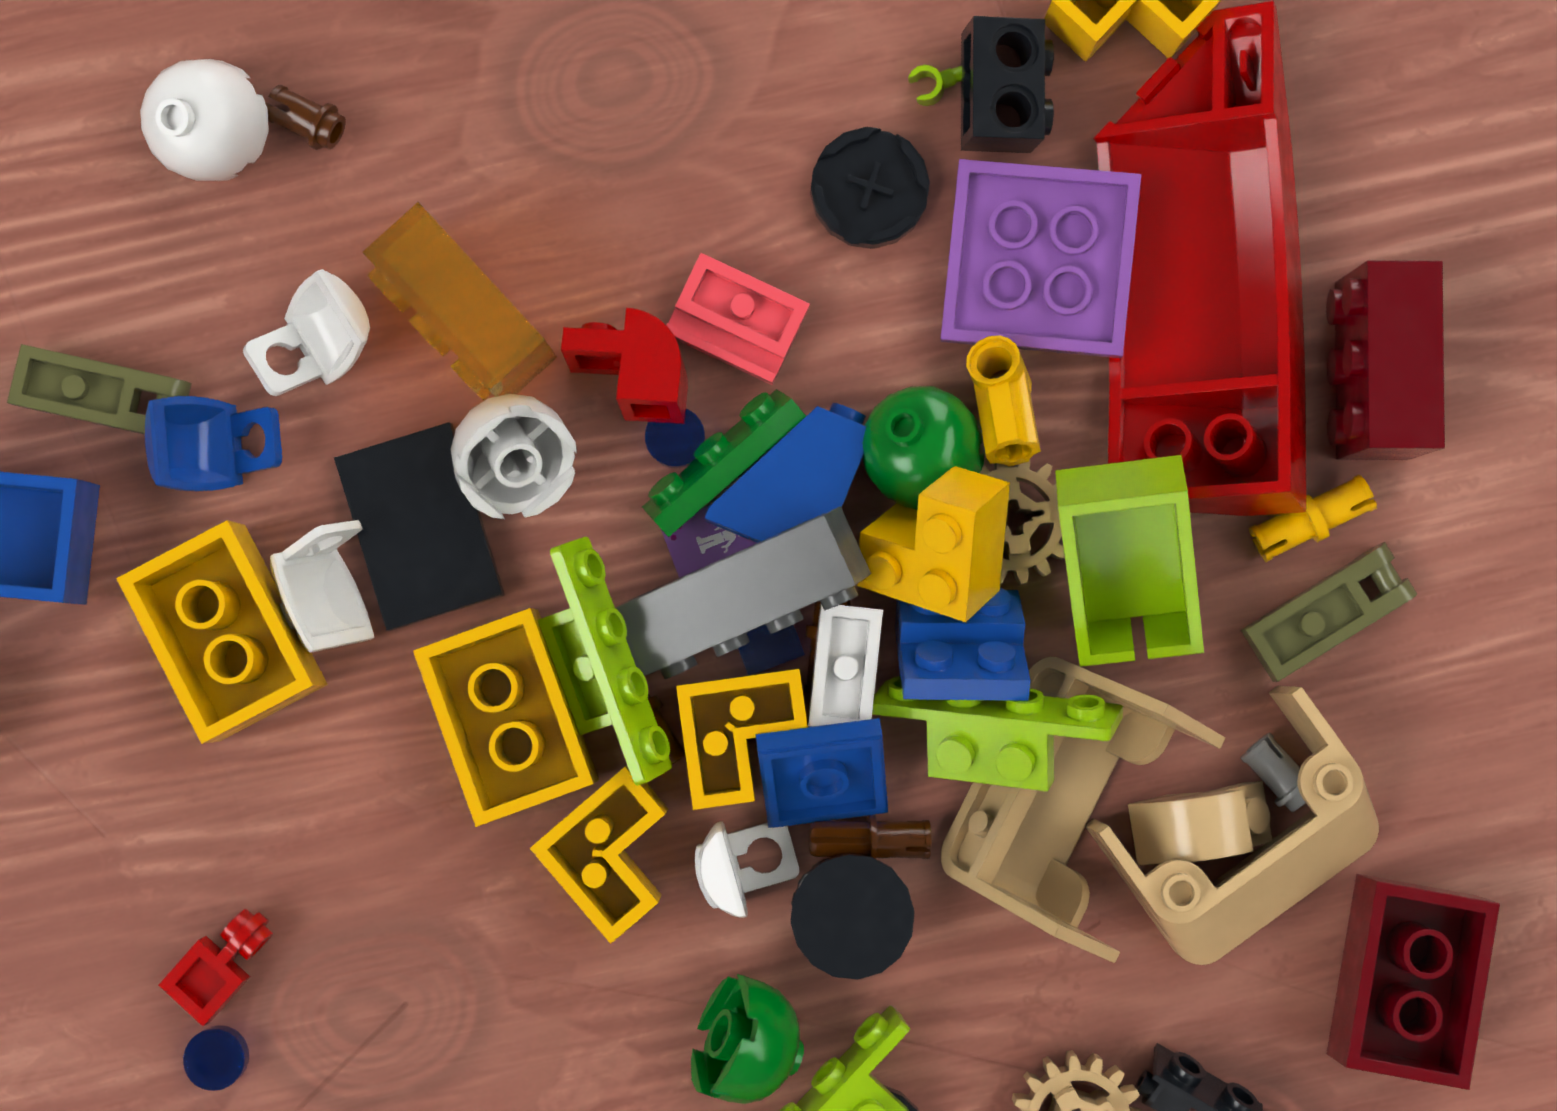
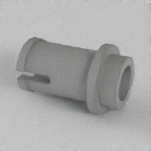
(1276, 771)

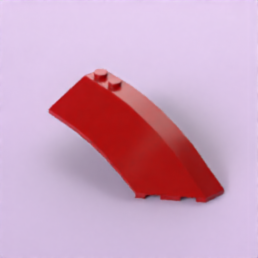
(1214, 273)

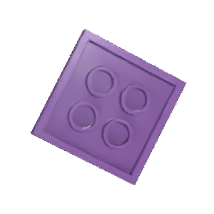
(1041, 257)

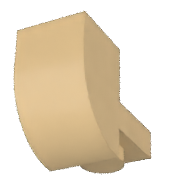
(1200, 824)

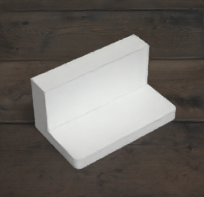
(845, 665)

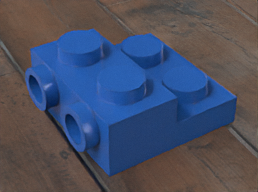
(964, 659)

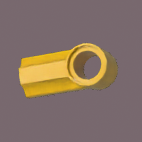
(1003, 402)

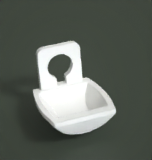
(325, 324)
(319, 589)
(719, 869)

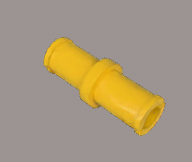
(1321, 515)

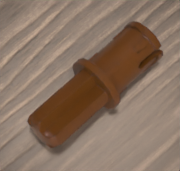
(871, 838)

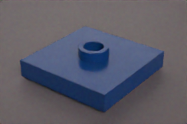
(823, 773)

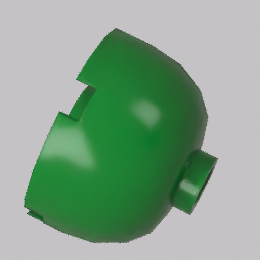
(917, 439)
(749, 1042)

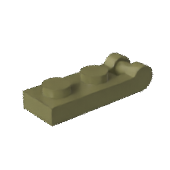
(86, 388)
(1327, 613)

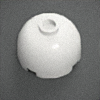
(204, 119)
(513, 456)

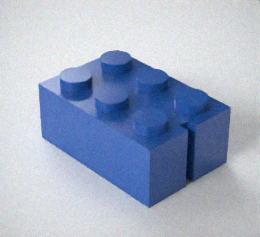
(46, 537)

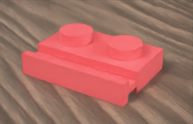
(737, 318)

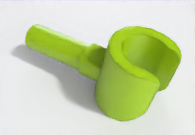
(944, 80)

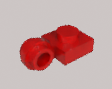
(208, 976)

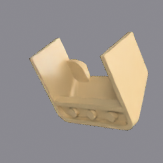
(1018, 840)
(1213, 918)

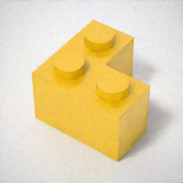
(1089, 23)
(946, 550)
(720, 720)
(590, 858)

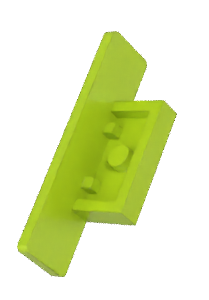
(597, 664)
(999, 738)
(847, 1081)

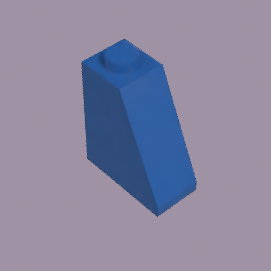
(796, 478)

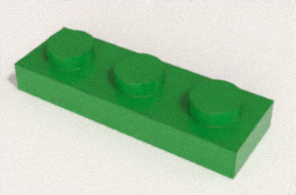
(722, 460)

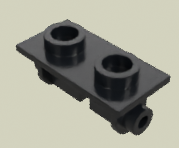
(1183, 1083)

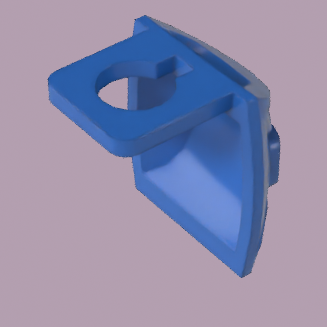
(198, 443)

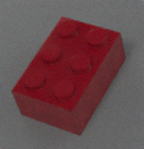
(1387, 361)
(1413, 981)

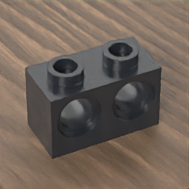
(991, 83)

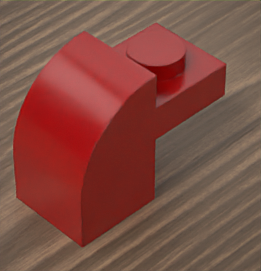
(643, 355)

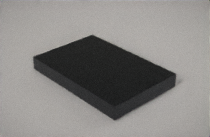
(418, 528)

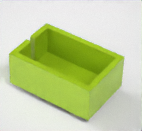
(1130, 558)

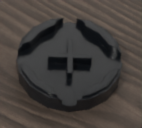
(869, 187)
(852, 916)

